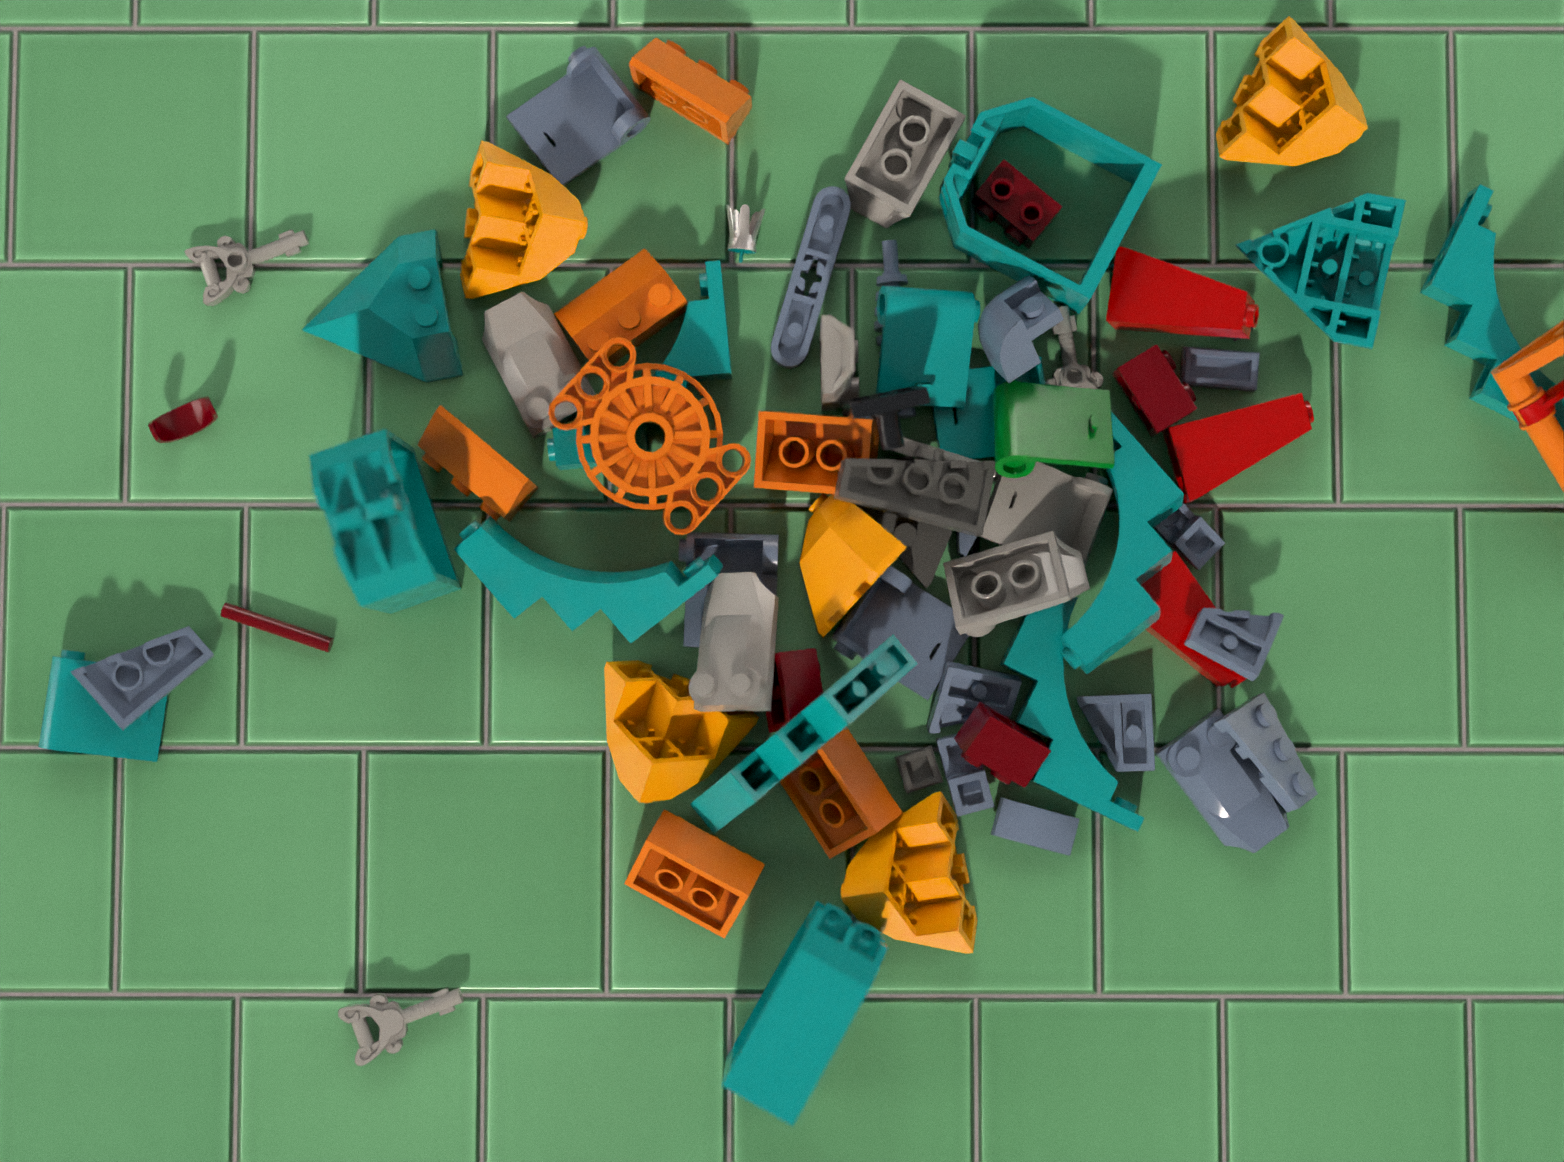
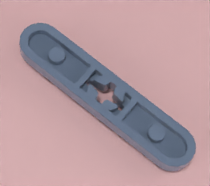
(820, 243)

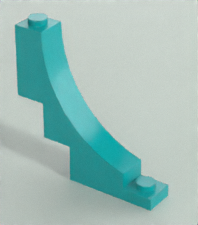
(1466, 282)
(698, 351)
(628, 598)
(1123, 607)
(804, 734)
(1070, 766)

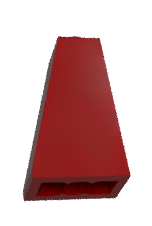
(1173, 300)
(1225, 444)
(1180, 601)

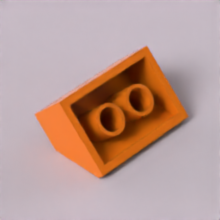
(691, 88)
(625, 304)
(807, 449)
(475, 466)
(840, 795)
(694, 873)

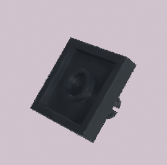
(885, 409)

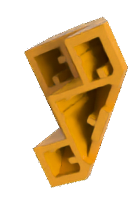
(1291, 105)
(519, 223)
(842, 558)
(659, 736)
(912, 880)

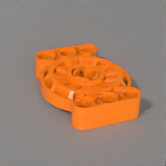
(685, 448)

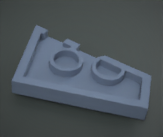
(140, 677)
(1265, 742)

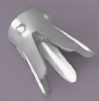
(743, 234)

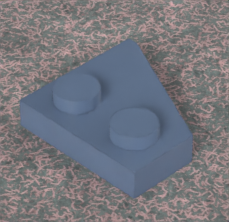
(1234, 638)
(964, 688)
(1123, 729)

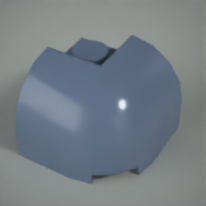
(1012, 323)

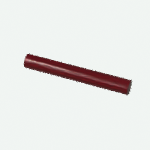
(277, 627)

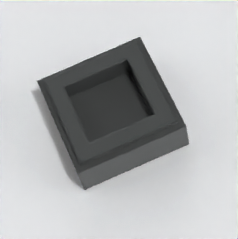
(918, 769)

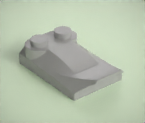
(901, 155)
(532, 359)
(837, 363)
(1013, 581)
(736, 646)

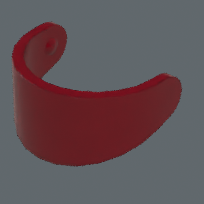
(183, 420)

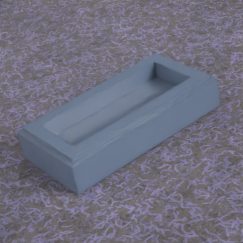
(1219, 368)

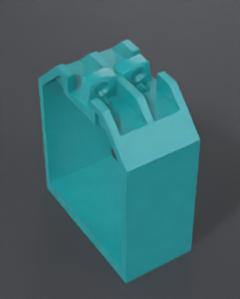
(1074, 137)
(383, 522)
(804, 1011)

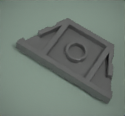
(922, 540)

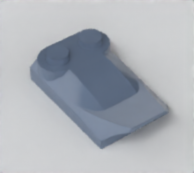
(1224, 785)

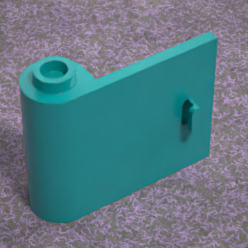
(926, 341)
(975, 423)
(80, 725)

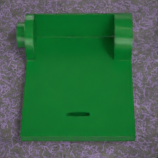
(1050, 427)

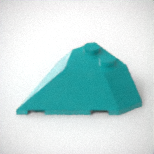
(1334, 264)
(396, 312)

